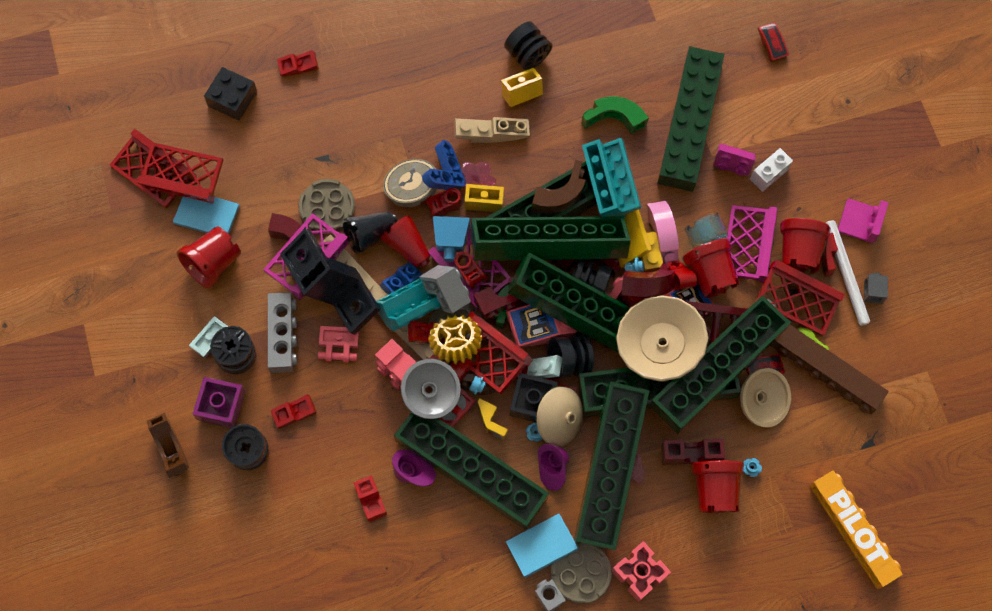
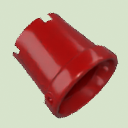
(803, 243)
(209, 256)
(713, 267)
(718, 485)

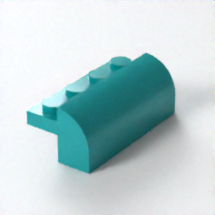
(611, 177)
(406, 305)

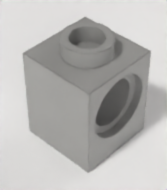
(549, 605)

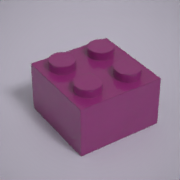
(219, 402)

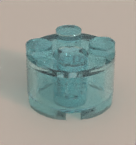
(706, 230)

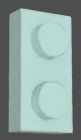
(202, 342)
(545, 367)

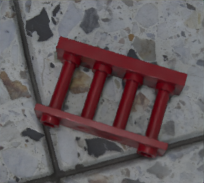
(717, 313)

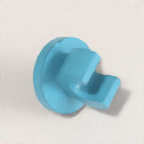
(637, 266)

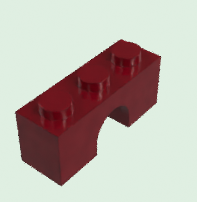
(491, 304)
(679, 452)

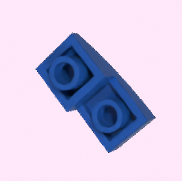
(402, 277)

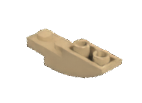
(491, 130)

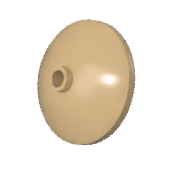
(773, 397)
(559, 416)

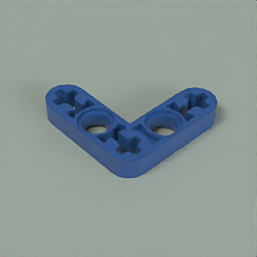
(451, 170)

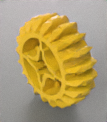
(456, 344)

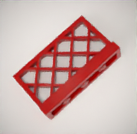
(145, 143)
(177, 188)
(809, 284)
(508, 348)

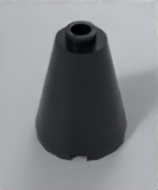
(367, 229)

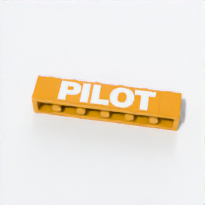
(856, 530)

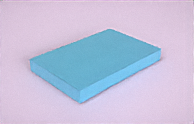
(205, 216)
(542, 545)

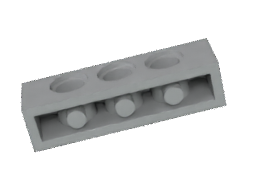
(281, 362)

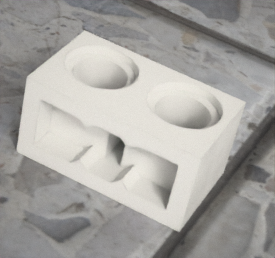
(771, 169)

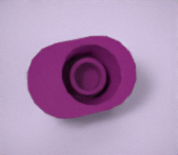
(552, 466)
(412, 469)

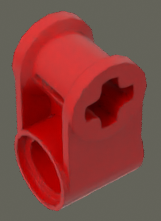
(442, 202)
(471, 272)
(684, 277)

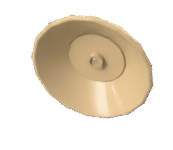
(656, 321)

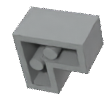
(447, 286)

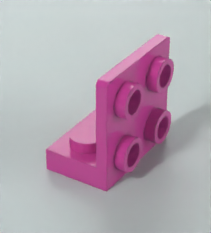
(734, 159)
(862, 220)

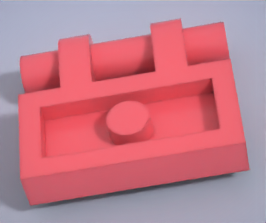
(339, 338)

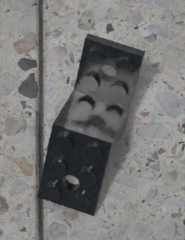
(330, 281)

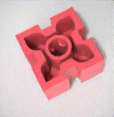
(393, 362)
(640, 558)

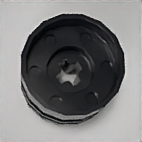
(528, 45)
(597, 279)
(575, 353)
(237, 359)
(234, 450)

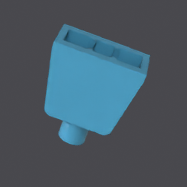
(451, 235)

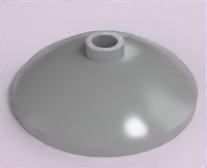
(440, 379)

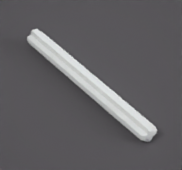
(849, 278)

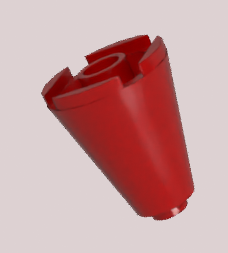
(407, 242)

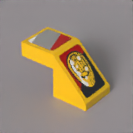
(487, 413)

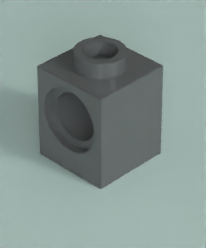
(875, 288)

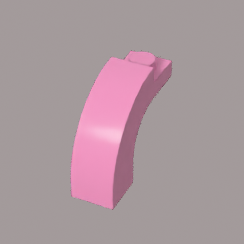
(664, 225)

